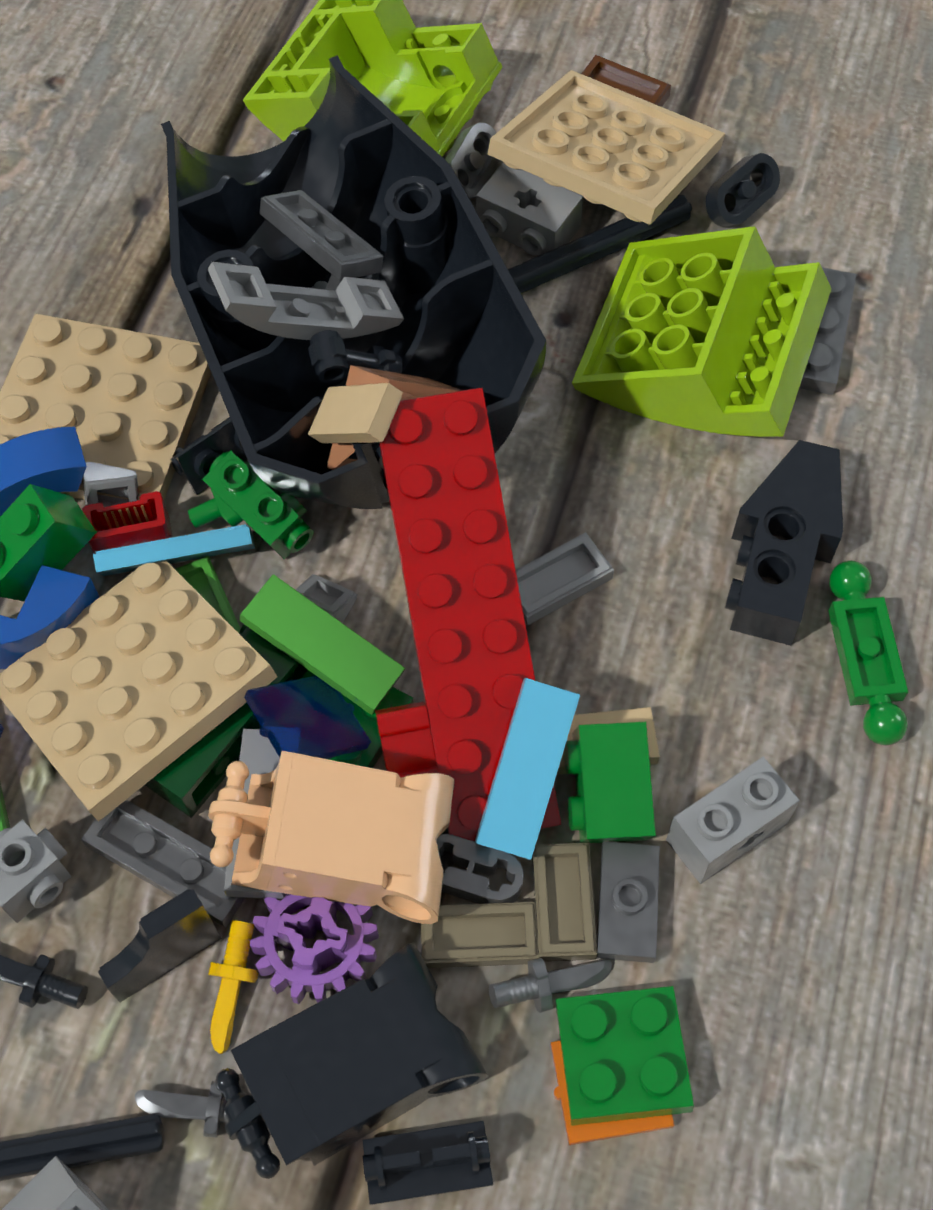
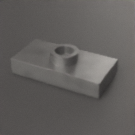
(628, 902)

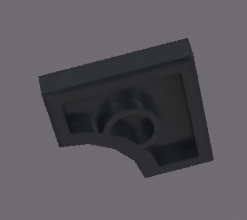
(161, 944)

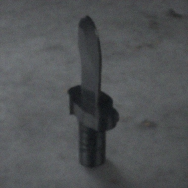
(39, 982)

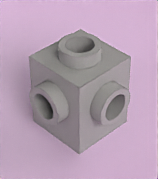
(29, 870)

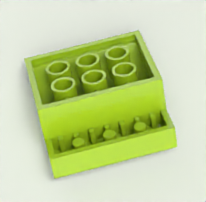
(705, 334)

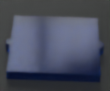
(307, 718)

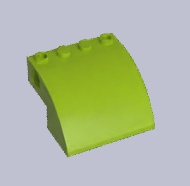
(420, 73)

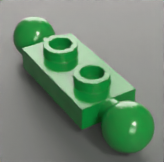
(868, 653)

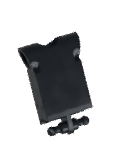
(346, 1066)

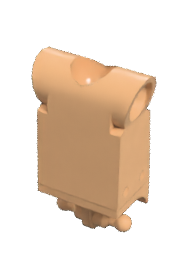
(336, 833)

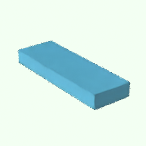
(174, 549)
(527, 768)

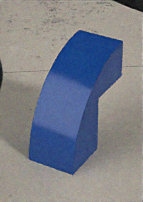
(40, 458)
(49, 606)

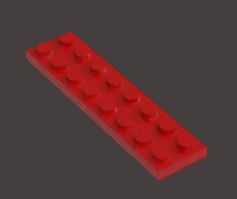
(459, 589)

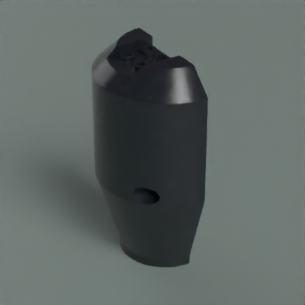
(443, 270)

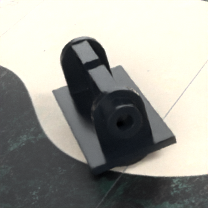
(200, 454)
(427, 1162)

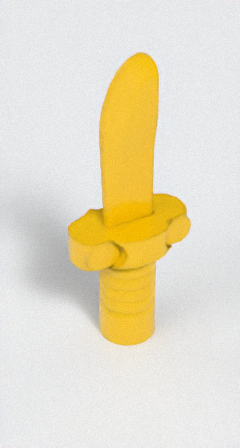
(232, 973)

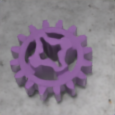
(308, 962)

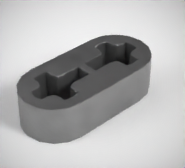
(483, 860)

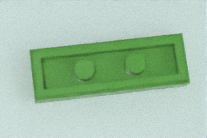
(322, 644)

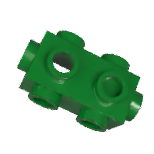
(245, 497)

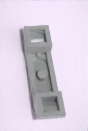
(294, 312)

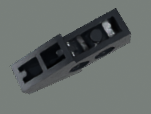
(803, 505)

